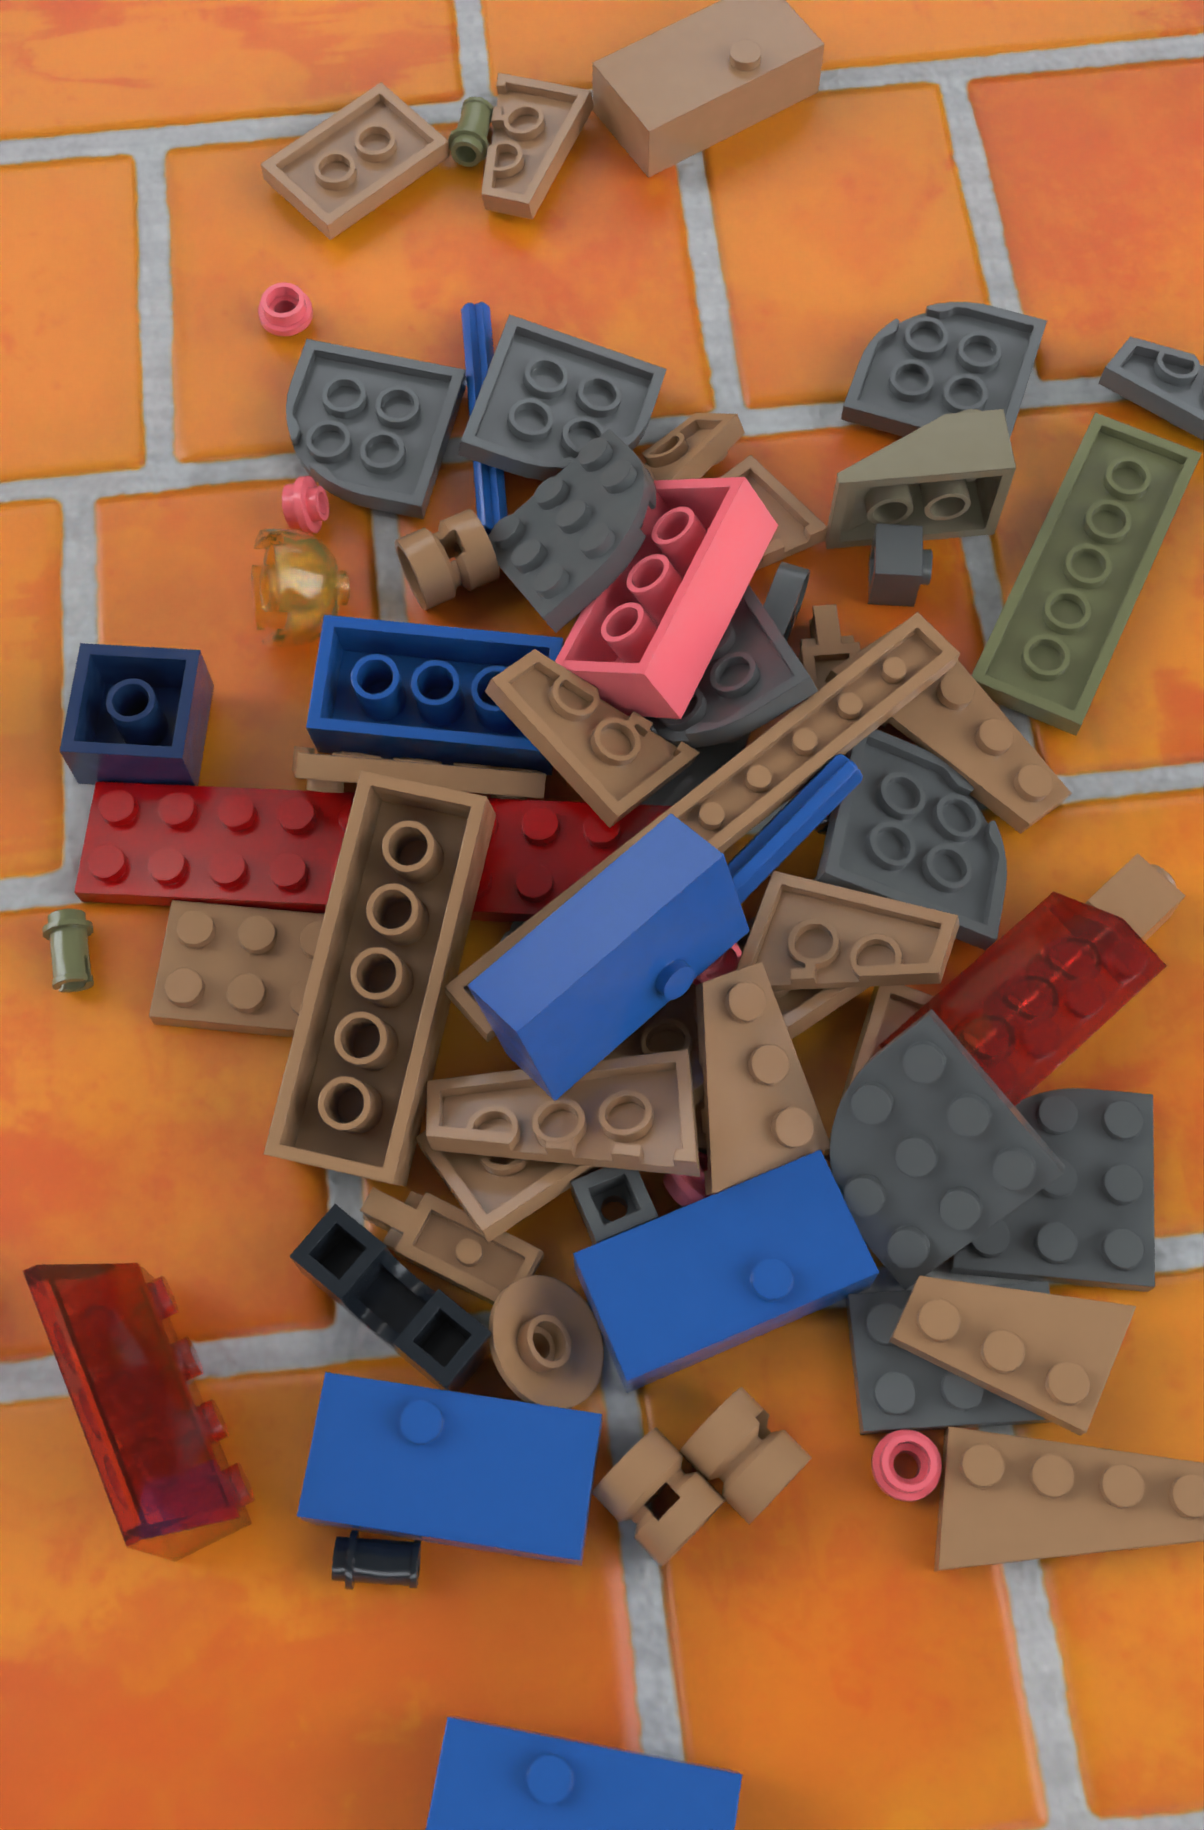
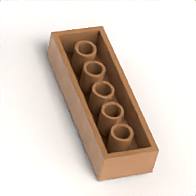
(379, 979)

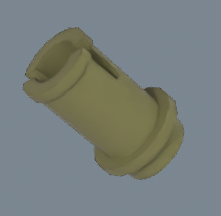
(469, 140)
(69, 949)

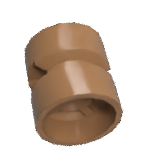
(427, 565)
(745, 1454)
(640, 1478)

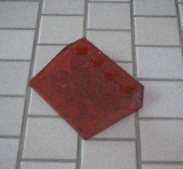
(141, 1406)

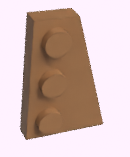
(1017, 1343)

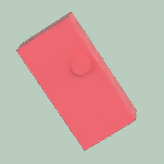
(669, 608)

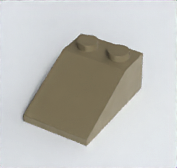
(939, 477)

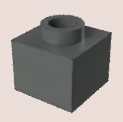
(897, 565)
(608, 1186)

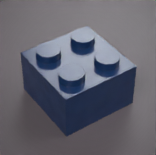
(137, 715)

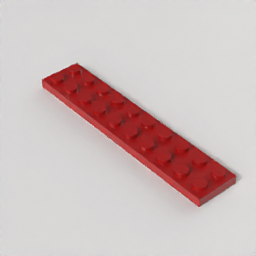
(285, 845)

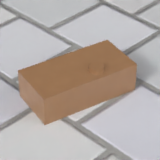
(705, 79)

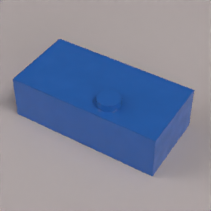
(419, 692)
(612, 956)
(724, 1270)
(451, 1468)
(542, 1781)

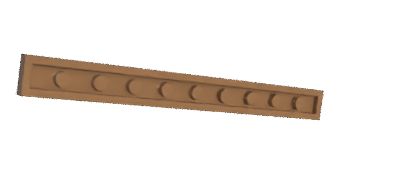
(772, 765)

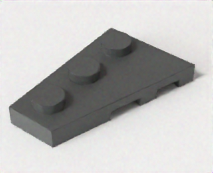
(1159, 381)

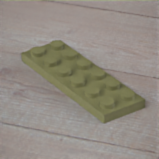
(1084, 573)

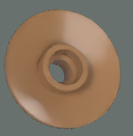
(546, 1342)

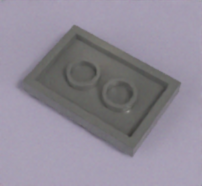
(907, 1391)

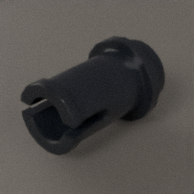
(375, 1561)

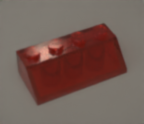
(1042, 991)

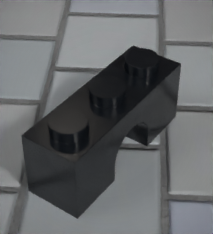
(392, 1302)

